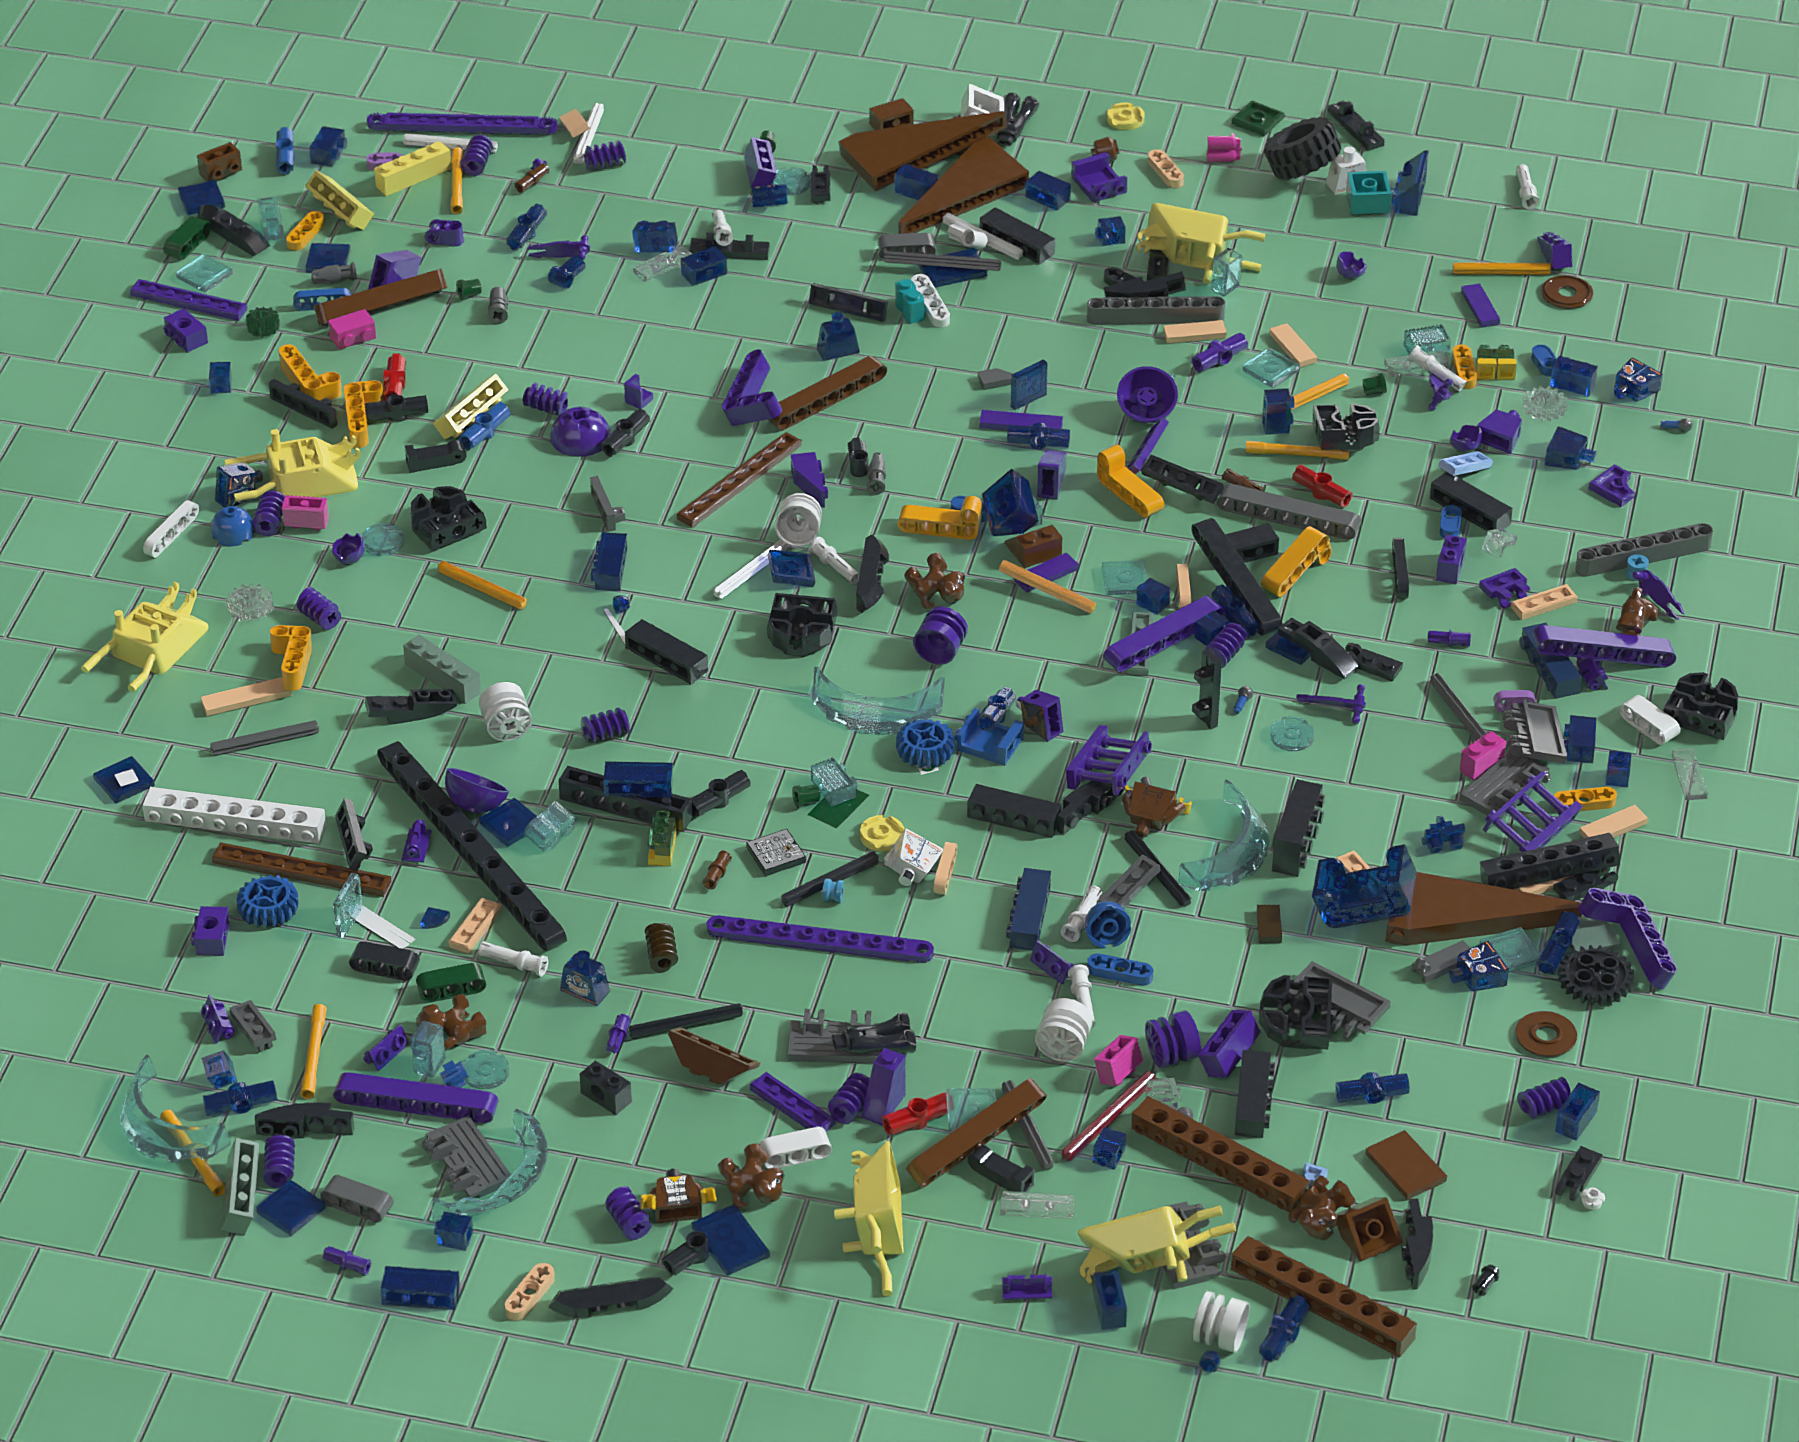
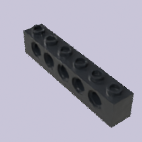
(588, 790)
(1551, 862)

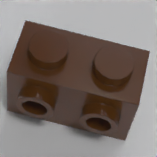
(219, 162)

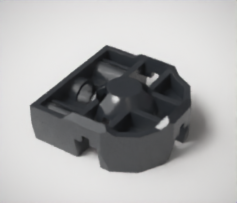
(1358, 427)
(435, 527)
(801, 623)
(1691, 700)
(1314, 1032)

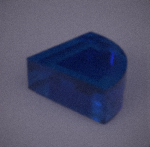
(434, 918)

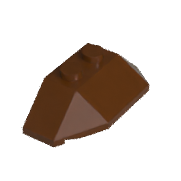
(709, 1058)

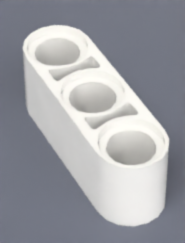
(1649, 719)
(796, 1147)

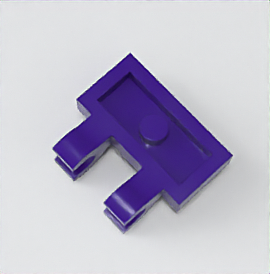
(1502, 585)

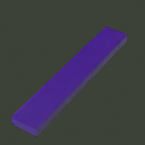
(188, 299)

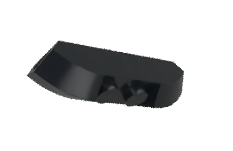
(233, 229)
(869, 583)
(576, 1301)

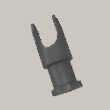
(334, 274)
(876, 474)

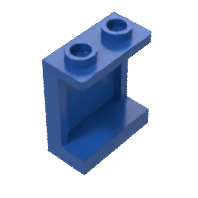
(994, 745)

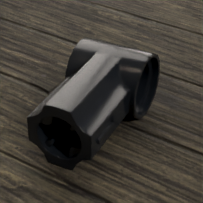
(858, 457)
(692, 1251)

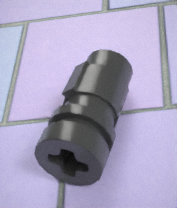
(498, 305)

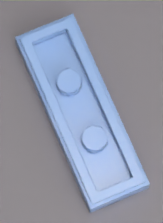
(1465, 463)

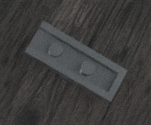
(1439, 962)
(253, 1025)

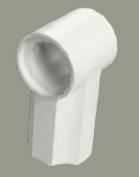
(967, 236)

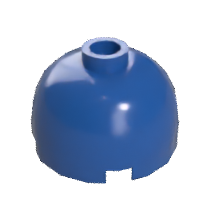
(232, 526)
(1107, 924)

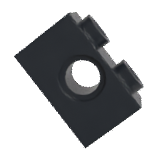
(605, 1087)

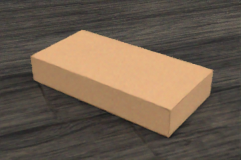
(574, 123)

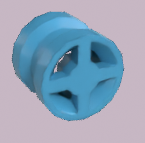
(1636, 563)
(833, 890)

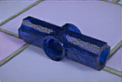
(526, 227)
(1038, 436)
(1235, 609)
(996, 709)
(1558, 943)
(1372, 1087)
(240, 1097)
(1284, 1329)

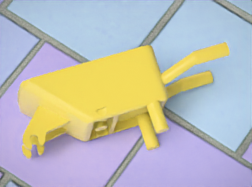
(1191, 237)
(305, 467)
(153, 636)
(876, 1209)
(1146, 1241)

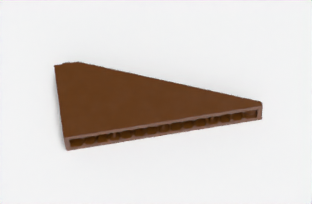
(882, 152)
(975, 179)
(1465, 909)

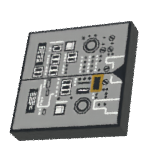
(776, 852)

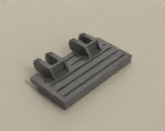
(1537, 732)
(1502, 783)
(1356, 1004)
(815, 1043)
(468, 1156)
(1203, 1256)

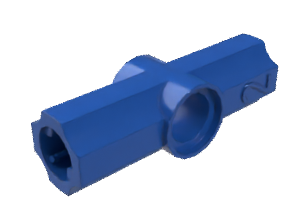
(285, 151)
(484, 425)

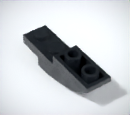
(1156, 287)
(1323, 648)
(417, 706)
(1089, 797)
(297, 1118)
(1418, 1243)

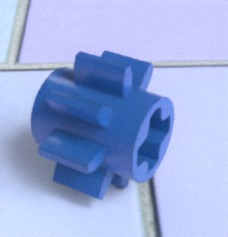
(454, 1074)

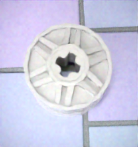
(790, 527)
(505, 711)
(1064, 1029)
(1215, 1320)

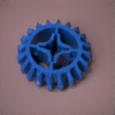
(925, 743)
(267, 901)

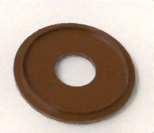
(1551, 293)
(1528, 1039)

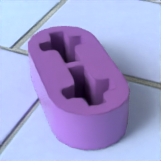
(376, 159)
(1510, 697)

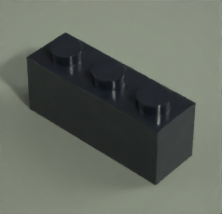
(1255, 542)

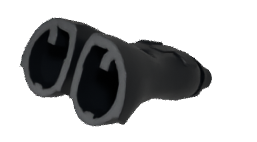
(1015, 123)
(890, 1034)

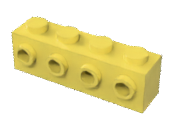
(412, 168)
(339, 200)
(465, 410)

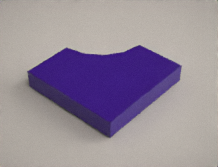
(1613, 485)

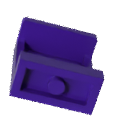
(1098, 178)

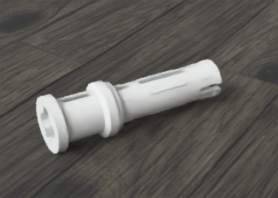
(1527, 190)
(722, 229)
(1429, 364)
(829, 556)
(1076, 919)
(523, 960)
(1081, 986)

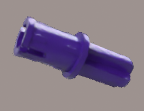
(1449, 638)
(618, 1033)
(347, 1260)

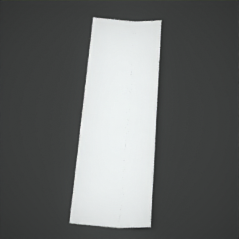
(379, 925)

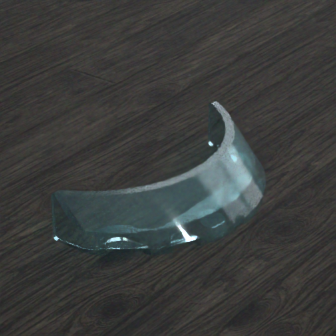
(874, 714)
(1236, 861)
(162, 1139)
(519, 1181)

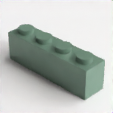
(442, 668)
(240, 1186)

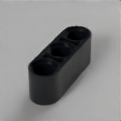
(384, 961)

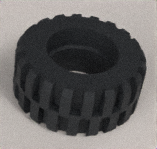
(1302, 148)

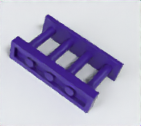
(1096, 748)
(1539, 836)

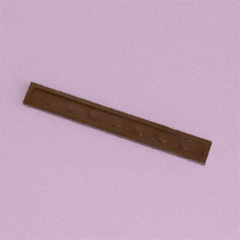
(739, 479)
(298, 868)

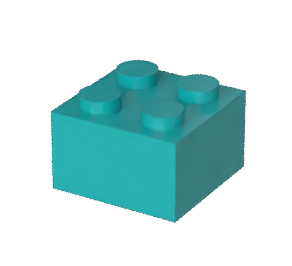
(1368, 192)

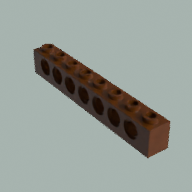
(1219, 1154)
(1324, 1295)

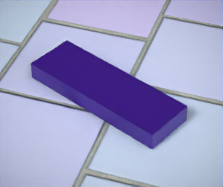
(1480, 305)
(1052, 570)

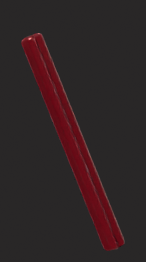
(1106, 1117)

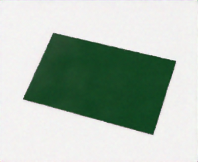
(839, 813)

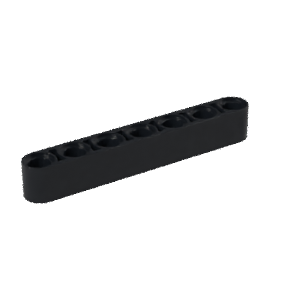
(1235, 573)

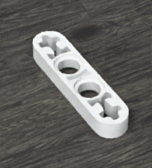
(932, 300)
(171, 529)

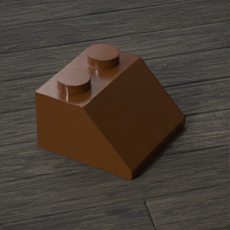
(1036, 546)
(1369, 1228)

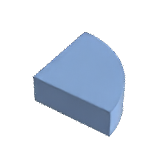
(1312, 1171)

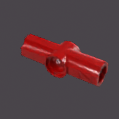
(394, 376)
(1322, 486)
(915, 1114)

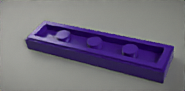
(1000, 419)
(1147, 446)
(791, 1103)

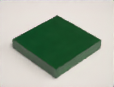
(1257, 118)

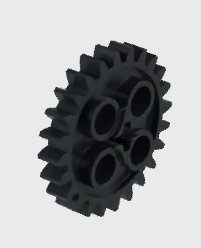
(1596, 975)

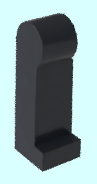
(434, 456)
(1000, 1170)

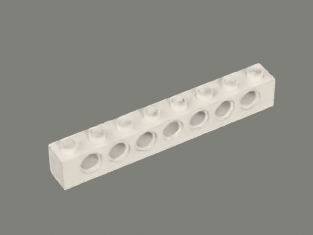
(234, 815)

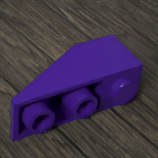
(1556, 250)
(807, 476)

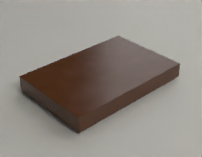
(1406, 1164)

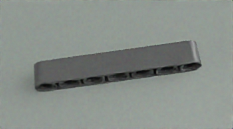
(1155, 310)
(1288, 511)
(1653, 546)

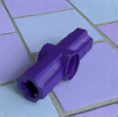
(1219, 352)

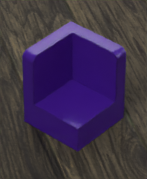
(635, 394)

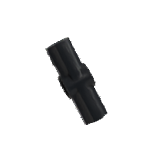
(396, 408)
(625, 432)
(719, 793)

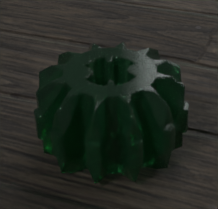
(262, 321)

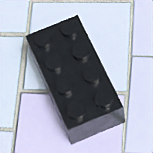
(1298, 828)

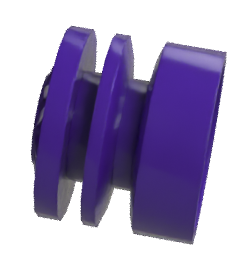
(940, 635)
(1172, 1039)

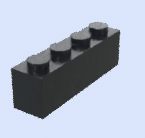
(1034, 243)
(1475, 504)
(666, 651)
(1013, 810)
(1253, 1092)

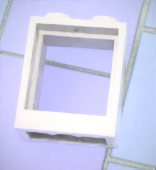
(980, 101)

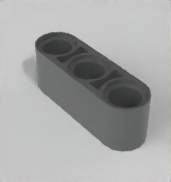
(907, 242)
(356, 1198)

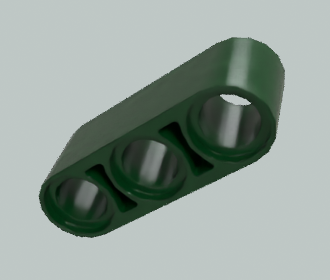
(187, 237)
(450, 981)

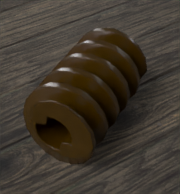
(661, 946)

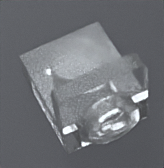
(1496, 541)
(1164, 1091)

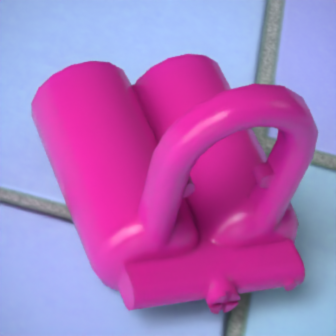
(1223, 148)

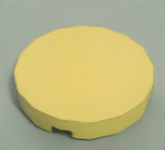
(1125, 116)
(880, 832)

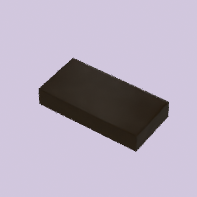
(1269, 924)

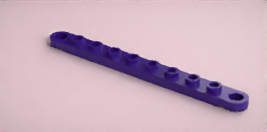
(462, 123)
(820, 939)

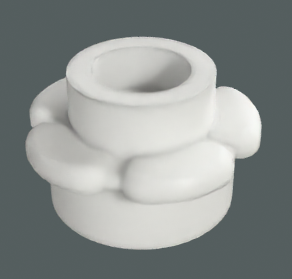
(1592, 1198)

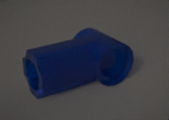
(564, 275)

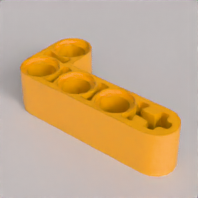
(299, 372)
(355, 396)
(1125, 484)
(943, 522)
(1306, 549)
(297, 647)

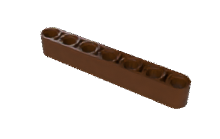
(381, 296)
(829, 391)
(976, 1132)

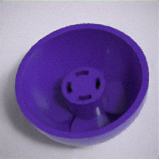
(1148, 386)
(579, 432)
(474, 791)

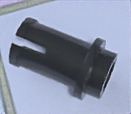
(1489, 1275)

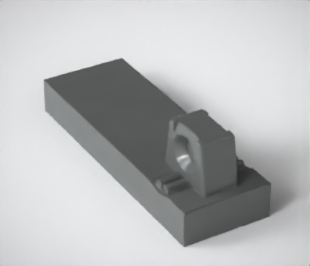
(609, 514)
(1131, 882)

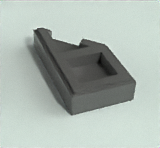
(994, 378)

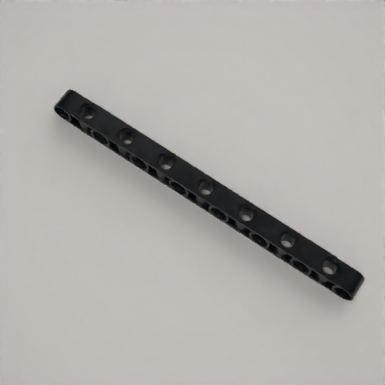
(472, 846)

